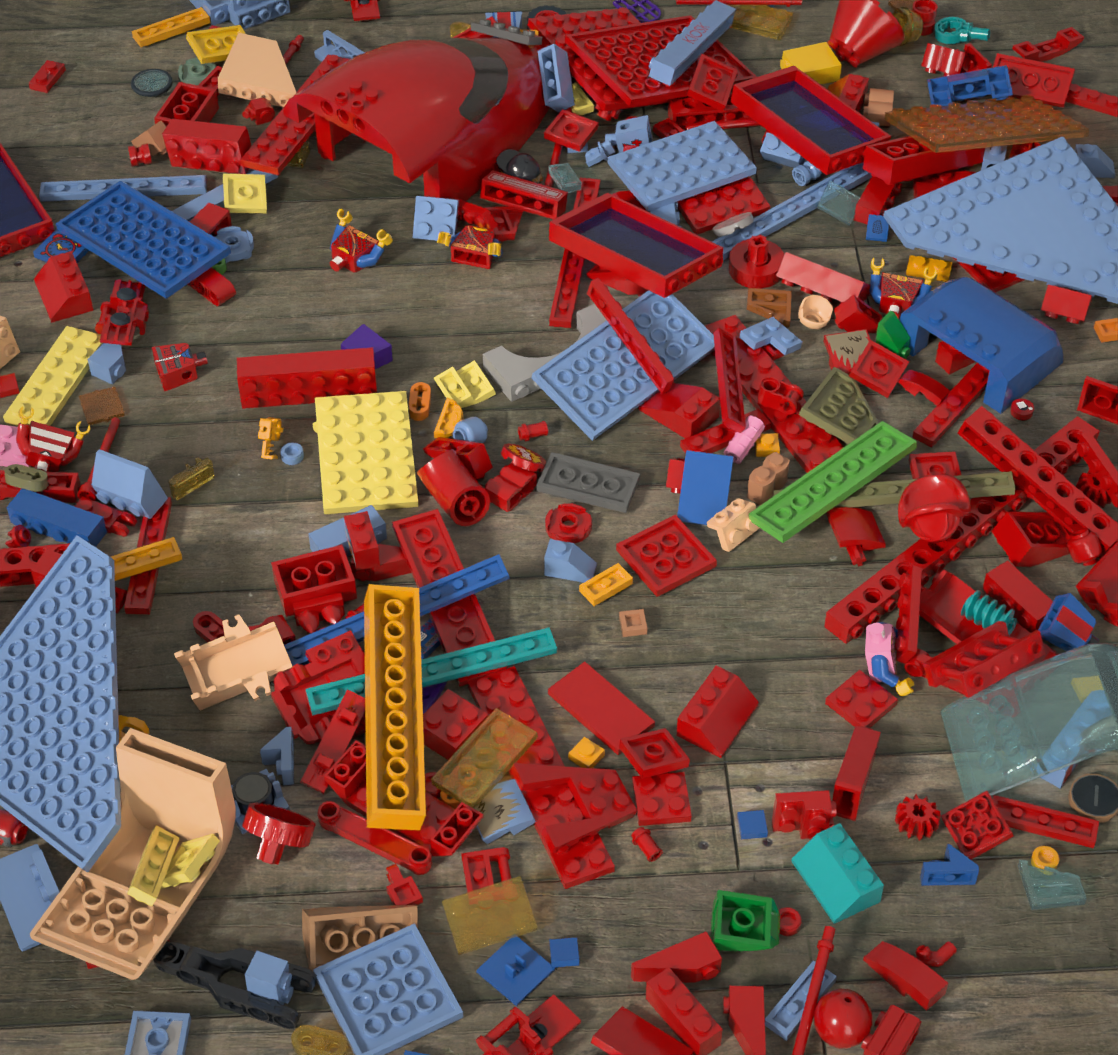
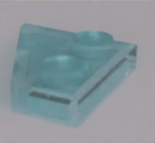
(1050, 887)

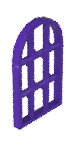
(638, 14)

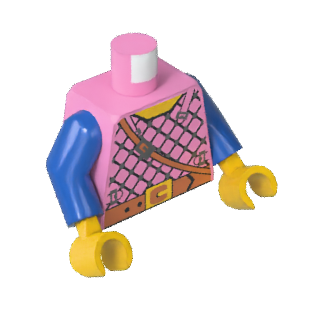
(882, 657)

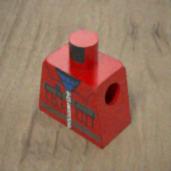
(177, 364)

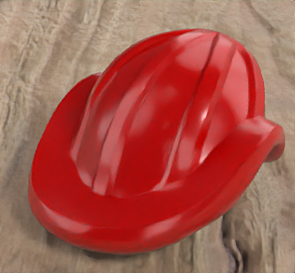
(933, 506)

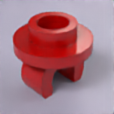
(20, 537)

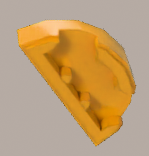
(449, 417)

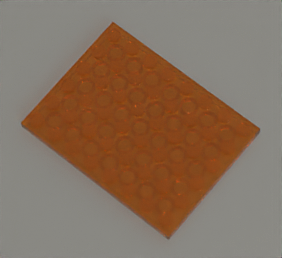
(985, 124)

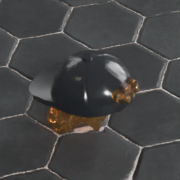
(519, 165)

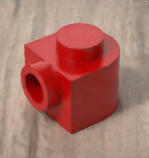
(261, 111)

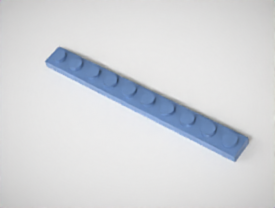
(792, 208)

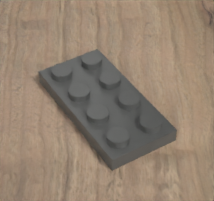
(588, 482)

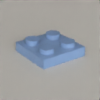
(434, 216)

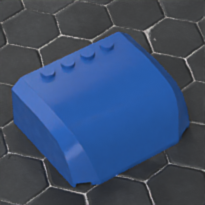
(989, 331)

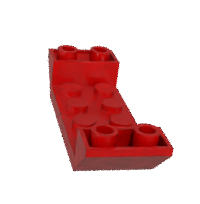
(443, 826)

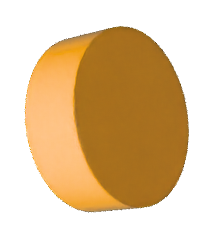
(1045, 856)

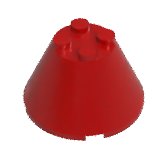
(863, 31)

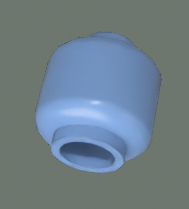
(471, 430)

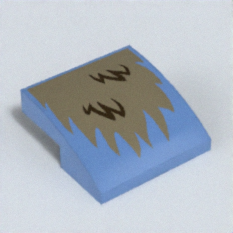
(504, 811)

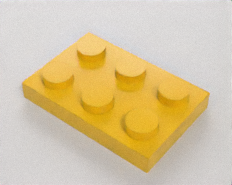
(213, 44)

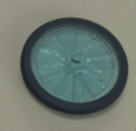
(151, 82)

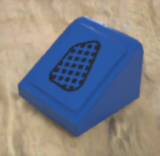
(877, 228)

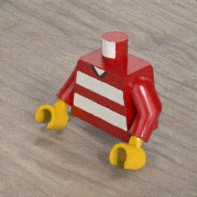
(47, 445)

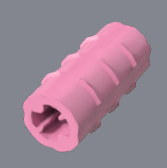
(744, 441)

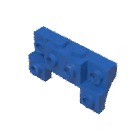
(969, 85)

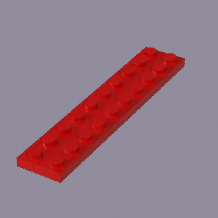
(283, 135)
(803, 439)
(548, 804)

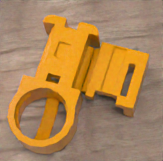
(269, 431)

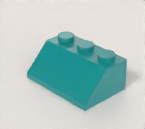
(838, 874)

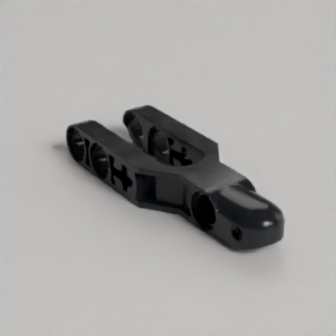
(206, 968)

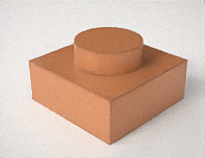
(633, 623)

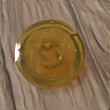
(910, 22)

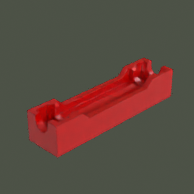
(57, 487)

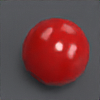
(842, 1018)

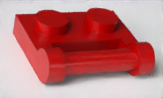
(478, 868)

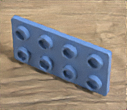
(26, 891)

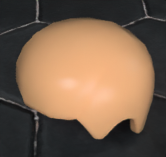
(815, 312)

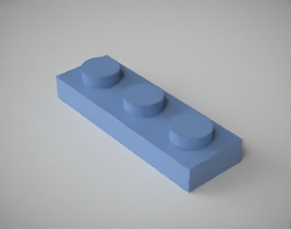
(787, 1014)

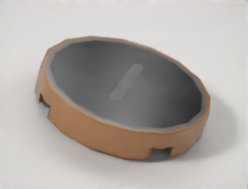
(1094, 797)

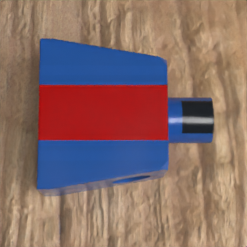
(1068, 624)

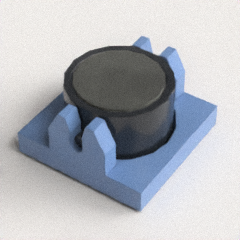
(256, 788)

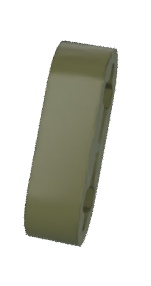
(26, 477)

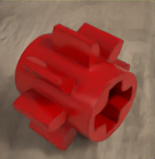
(607, 115)

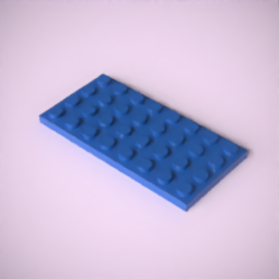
(143, 239)

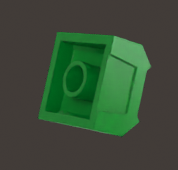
(744, 922)

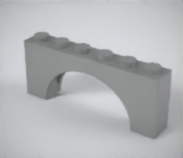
(514, 372)

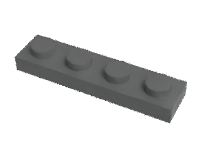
(512, 33)

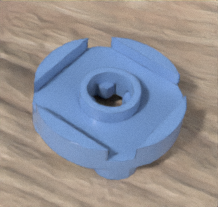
(242, 242)

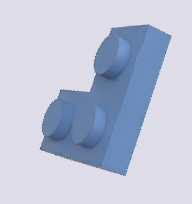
(771, 332)

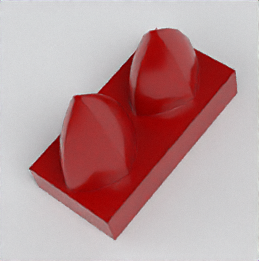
(313, 610)

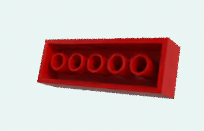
(909, 159)
(304, 376)

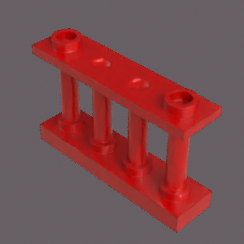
(984, 658)

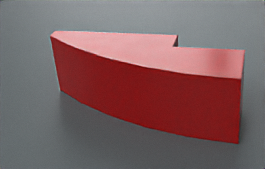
(907, 974)

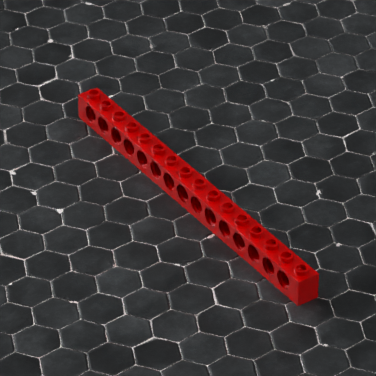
(882, 590)

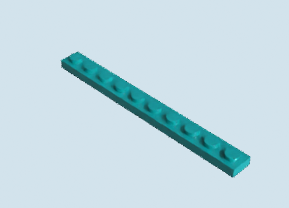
(447, 666)

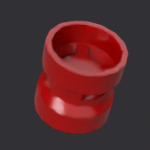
(139, 155)

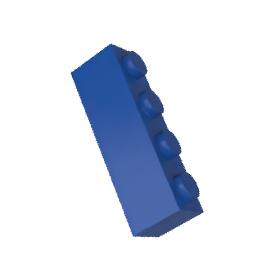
(55, 518)

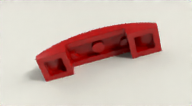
(1050, 49)

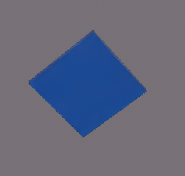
(515, 970)

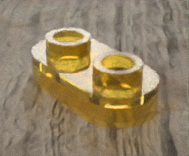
(321, 1041)

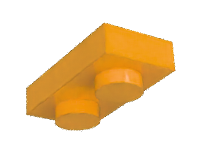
(917, 265)
(606, 584)

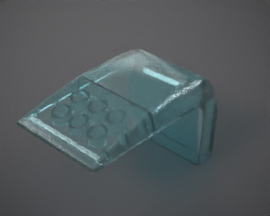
(1036, 720)

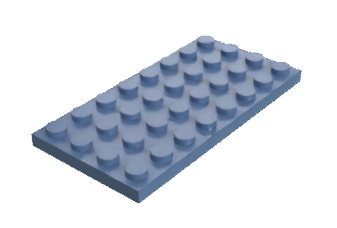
(601, 379)

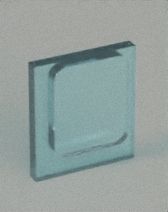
(838, 202)

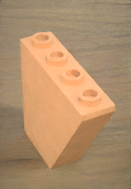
(256, 71)

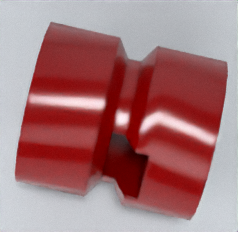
(927, 10)

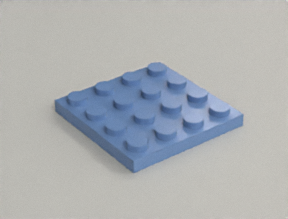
(388, 993)

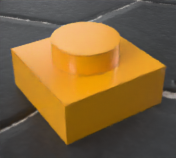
(767, 445)
(586, 753)

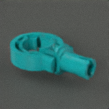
(964, 31)

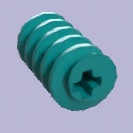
(987, 614)

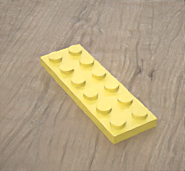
(55, 377)

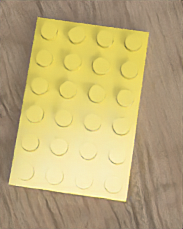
(365, 452)

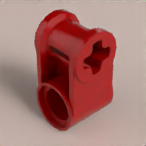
(777, 395)

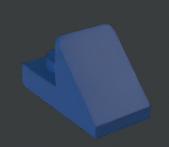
(954, 871)

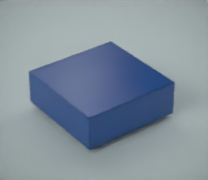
(752, 824)
(564, 952)

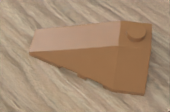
(340, 930)

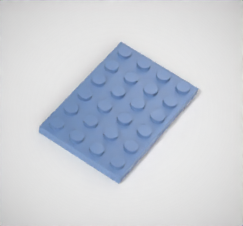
(681, 165)

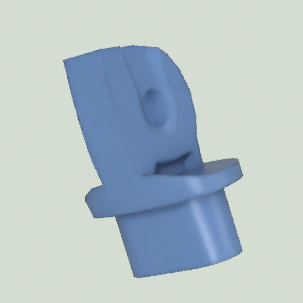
(599, 153)

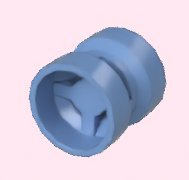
(804, 173)

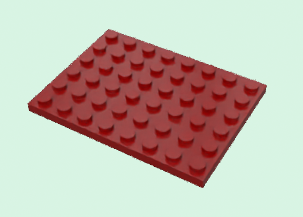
(556, 27)
(624, 55)

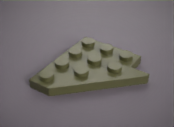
(839, 407)

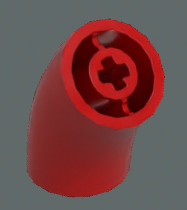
(455, 489)

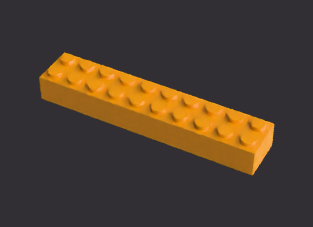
(394, 708)

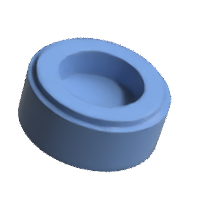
(292, 453)

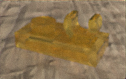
(191, 478)

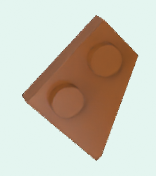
(770, 304)

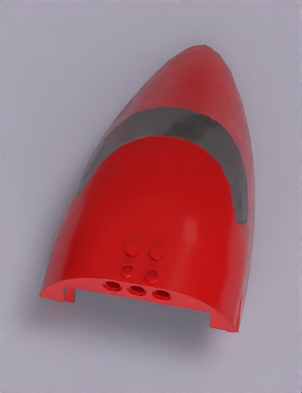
(433, 106)

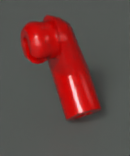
(935, 958)

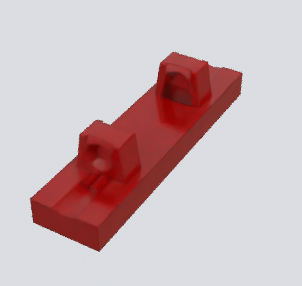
(334, 741)

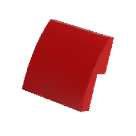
(855, 527)

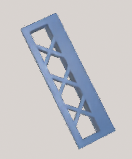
(338, 49)

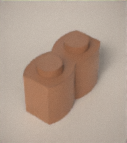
(876, 104)
(767, 478)

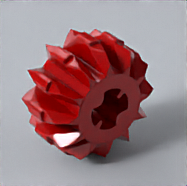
(1091, 488)
(917, 817)

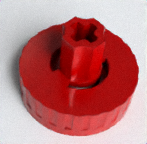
(757, 253)
(277, 828)

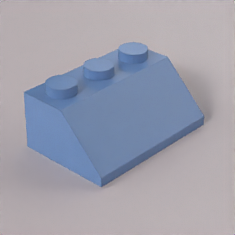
(126, 485)

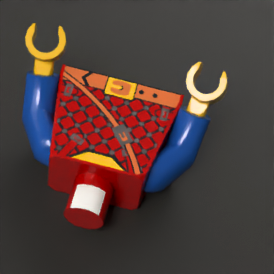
(472, 246)
(355, 248)
(897, 291)

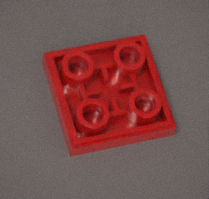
(977, 825)

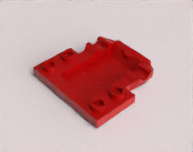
(329, 662)

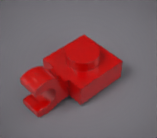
(402, 890)

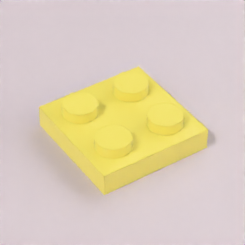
(244, 193)
(189, 859)

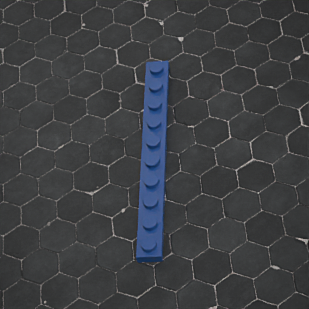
(431, 597)

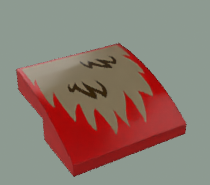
(845, 348)

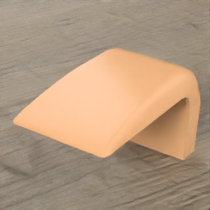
(161, 788)

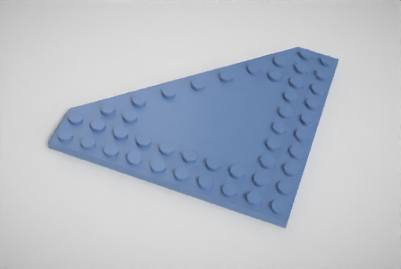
(1025, 217)
(63, 707)

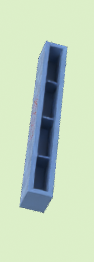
(691, 43)

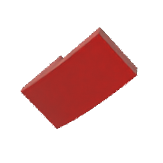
(918, 382)

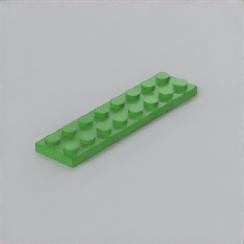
(832, 481)

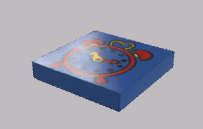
(57, 244)

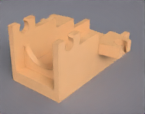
(234, 663)

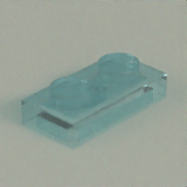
(565, 177)

